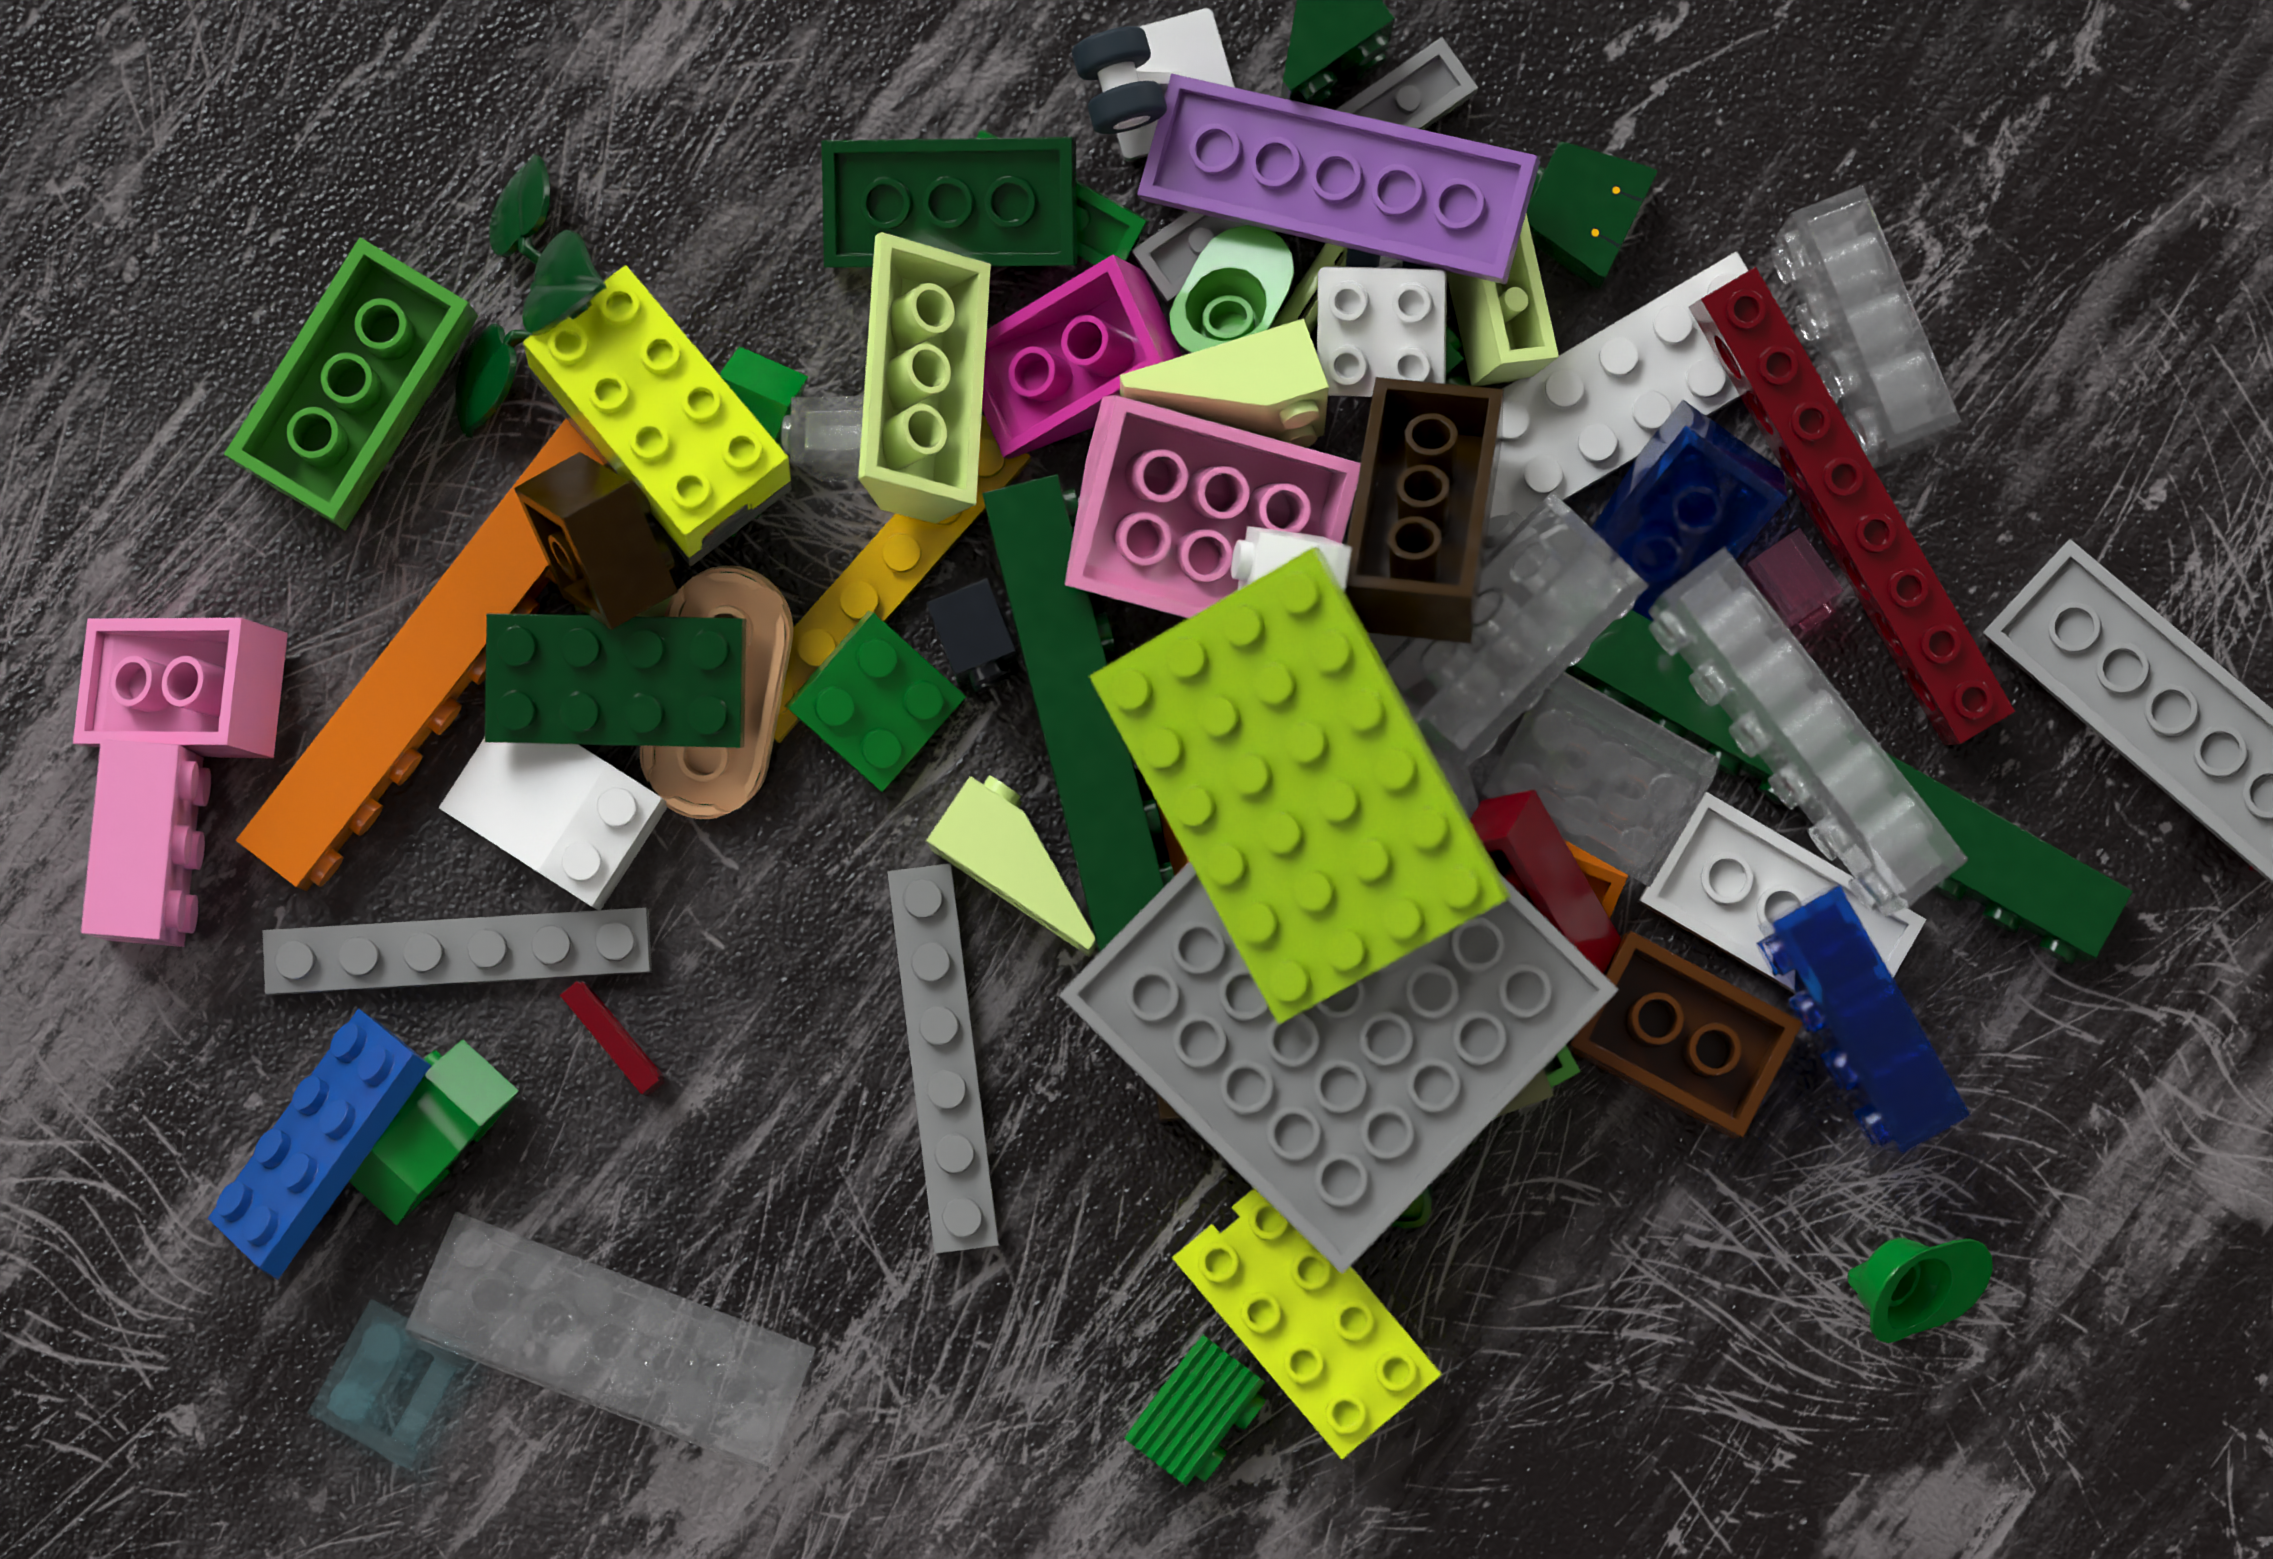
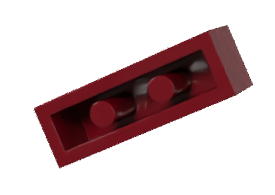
(1542, 869)

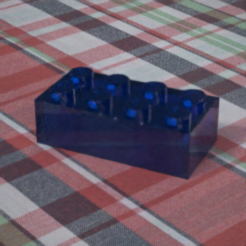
(1862, 1020)

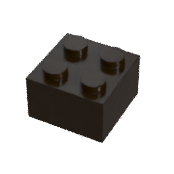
(598, 539)

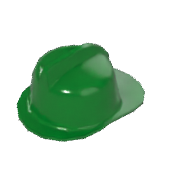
(1920, 1286)

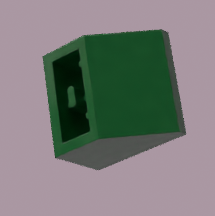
(1331, 44)

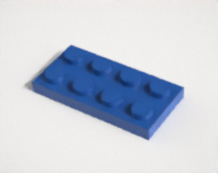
(318, 1143)

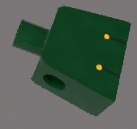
(1586, 208)

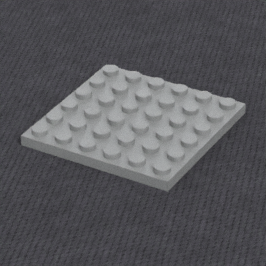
(1364, 1091)

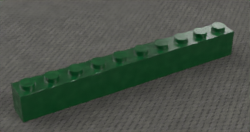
(2006, 869)

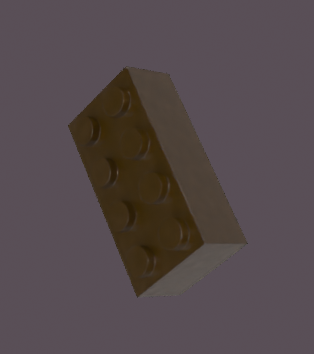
(1423, 508)

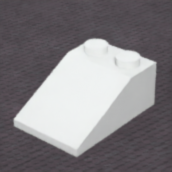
(557, 812)

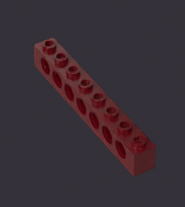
(1851, 508)

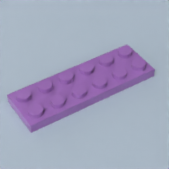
(1339, 178)

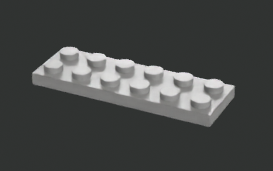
(2148, 696)

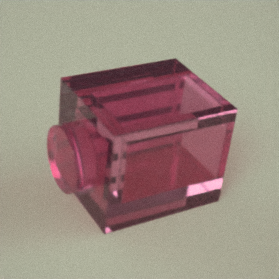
(1795, 582)

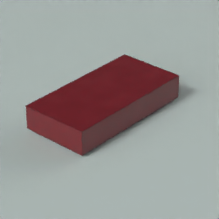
(613, 1037)

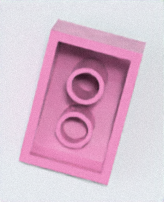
(182, 684)

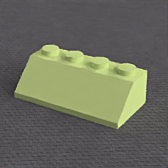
(924, 379)

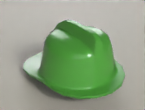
(1232, 288)

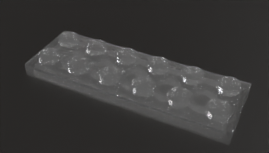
(611, 1341)

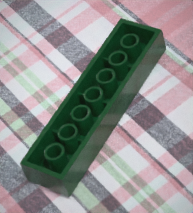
(1088, 757)

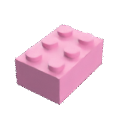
(145, 843)

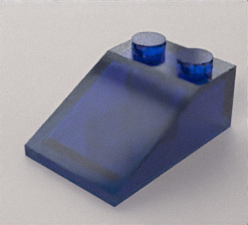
(1688, 500)

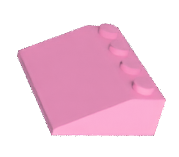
(1177, 493)

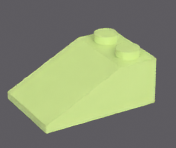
(1253, 384)
(999, 848)

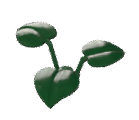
(560, 290)

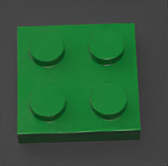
(875, 701)

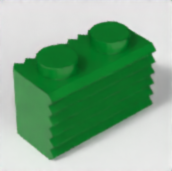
(1196, 1411)

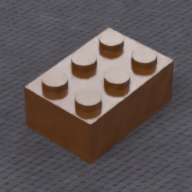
(1686, 1036)

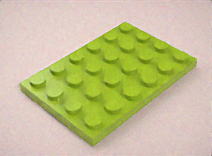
(1299, 785)

